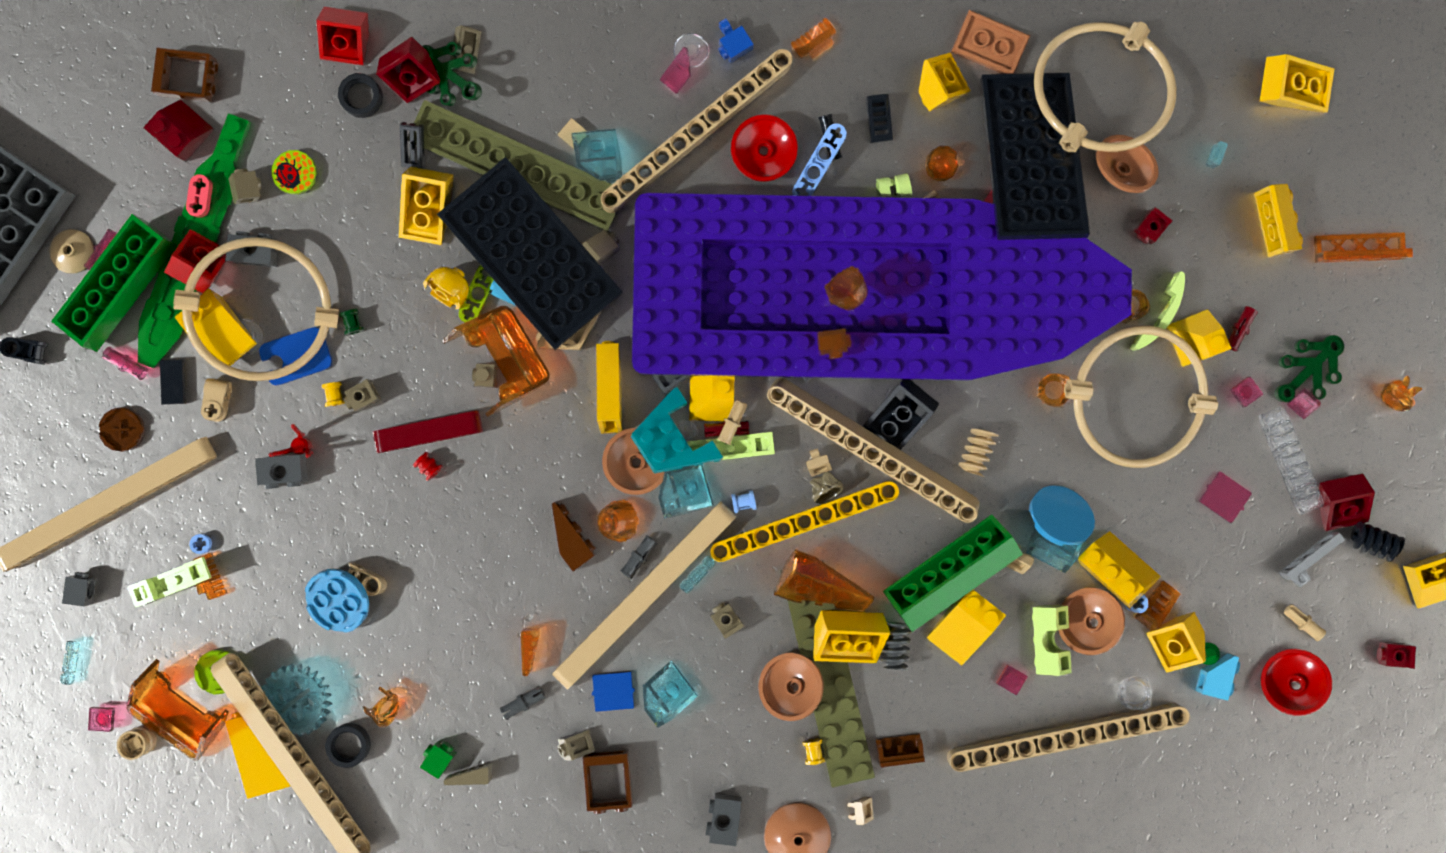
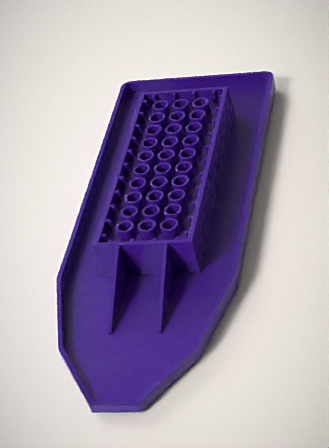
(744, 277)

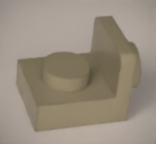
(575, 745)

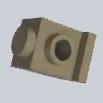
(485, 375)
(369, 396)
(734, 624)

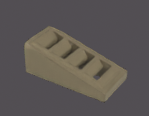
(473, 776)

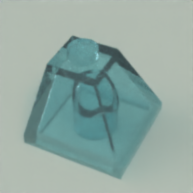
(598, 153)
(684, 491)
(667, 694)

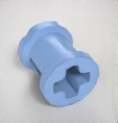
(743, 501)
(1142, 607)

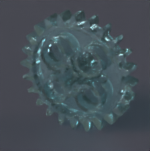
(308, 716)

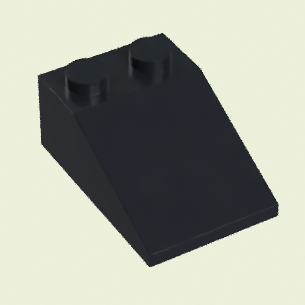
(901, 413)

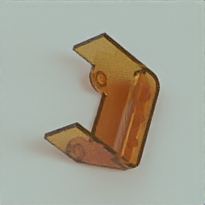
(511, 351)
(171, 715)

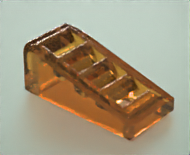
(1146, 620)
(529, 644)

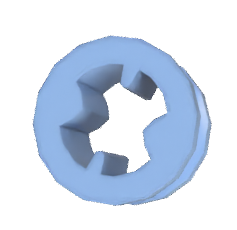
(196, 538)

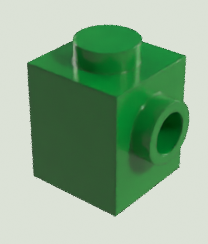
(438, 758)

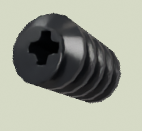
(1377, 541)

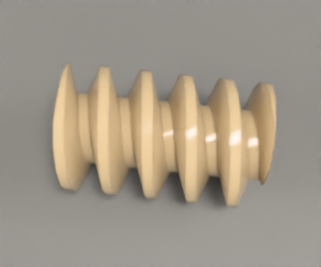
(977, 451)

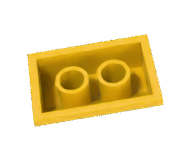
(1278, 219)
(1118, 569)
(849, 636)

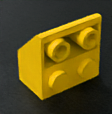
(1427, 580)

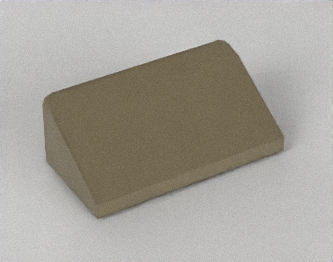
(469, 41)

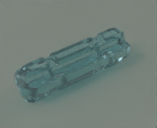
(697, 574)
(69, 662)

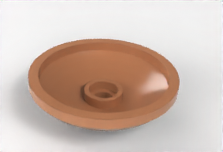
(1130, 169)
(619, 468)
(1083, 608)
(777, 687)
(797, 821)

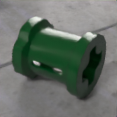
(351, 322)

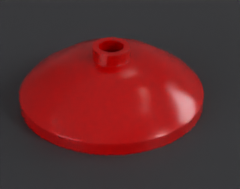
(767, 133)
(1296, 667)

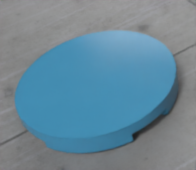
(1062, 516)
(336, 600)

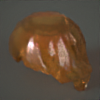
(847, 289)
(618, 521)

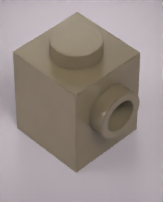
(244, 186)

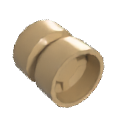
(136, 742)

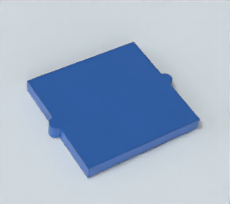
(613, 691)

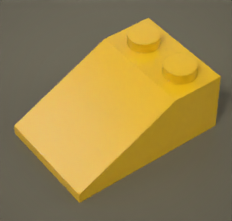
(1296, 83)
(422, 198)
(220, 328)
(966, 626)

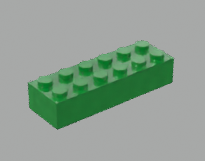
(114, 283)
(952, 572)

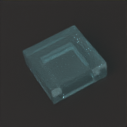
(1216, 154)

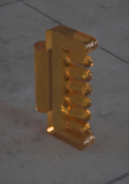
(817, 45)
(207, 586)

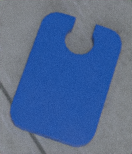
(292, 348)

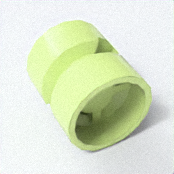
(900, 183)

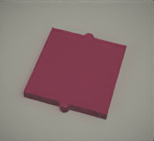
(1225, 497)

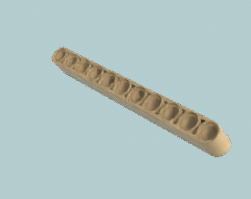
(702, 121)
(877, 459)
(106, 503)
(644, 595)
(1078, 738)
(289, 755)

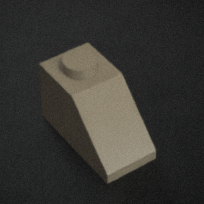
(602, 246)

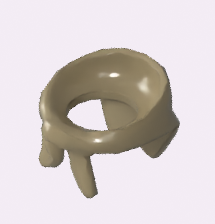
(825, 488)

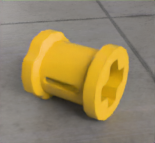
(333, 394)
(813, 751)

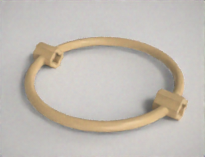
(1075, 134)
(190, 301)
(1197, 403)

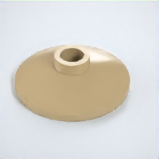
(81, 250)

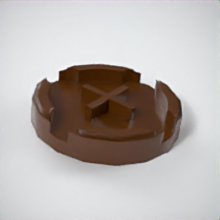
(121, 429)

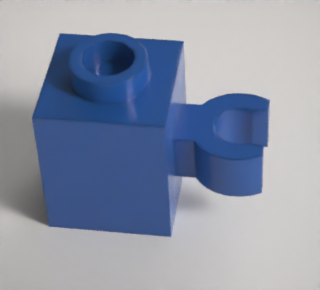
(734, 43)

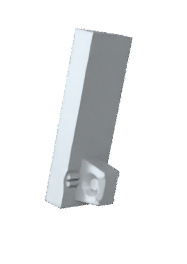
(1297, 569)

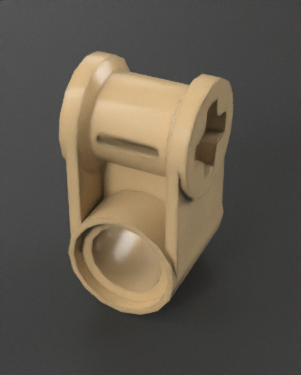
(216, 396)
(366, 576)

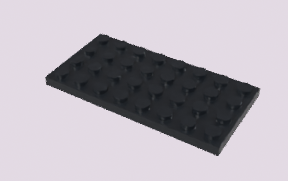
(1032, 178)
(530, 253)

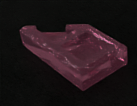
(678, 72)

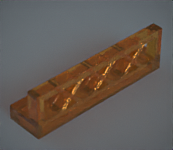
(1363, 254)

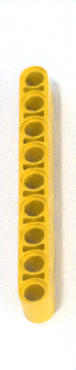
(815, 521)

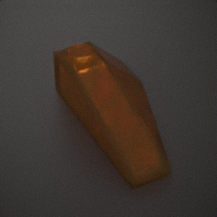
(813, 580)

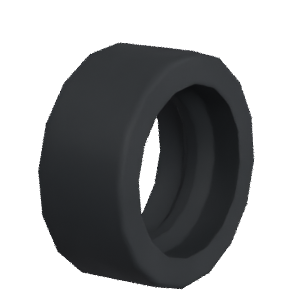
(350, 81)
(332, 753)

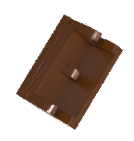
(900, 750)

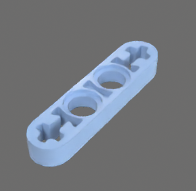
(815, 160)

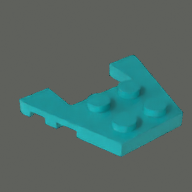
(663, 442)

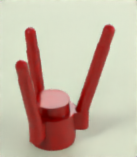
(299, 445)

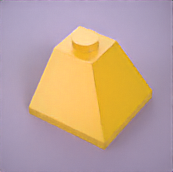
(941, 82)
(1202, 334)
(711, 397)
(1179, 642)

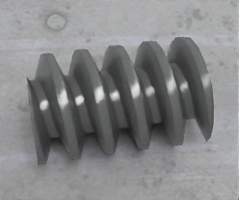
(896, 646)

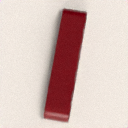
(427, 431)

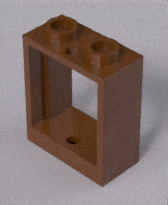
(163, 68)
(606, 758)

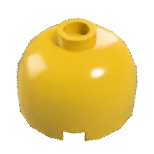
(448, 286)

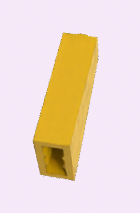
(609, 387)
(255, 766)

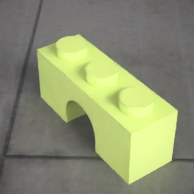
(1048, 656)

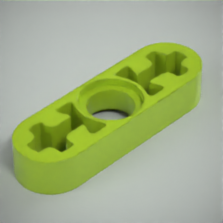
(466, 306)

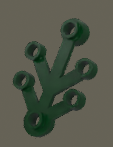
(446, 72)
(1313, 366)

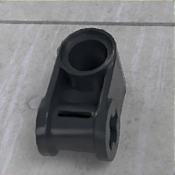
(27, 350)

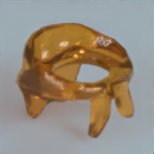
(1144, 306)
(1398, 396)
(1056, 403)
(387, 717)

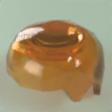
(941, 163)

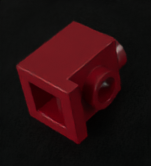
(1158, 219)
(1405, 655)

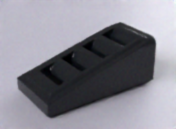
(887, 117)

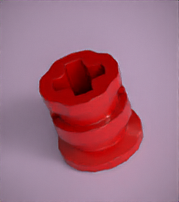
(427, 466)

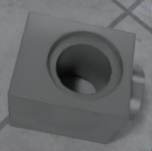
(79, 589)

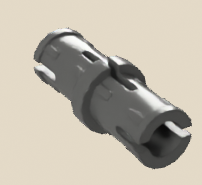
(638, 557)
(522, 702)

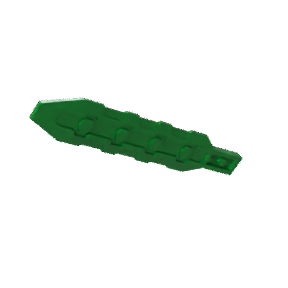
(157, 325)

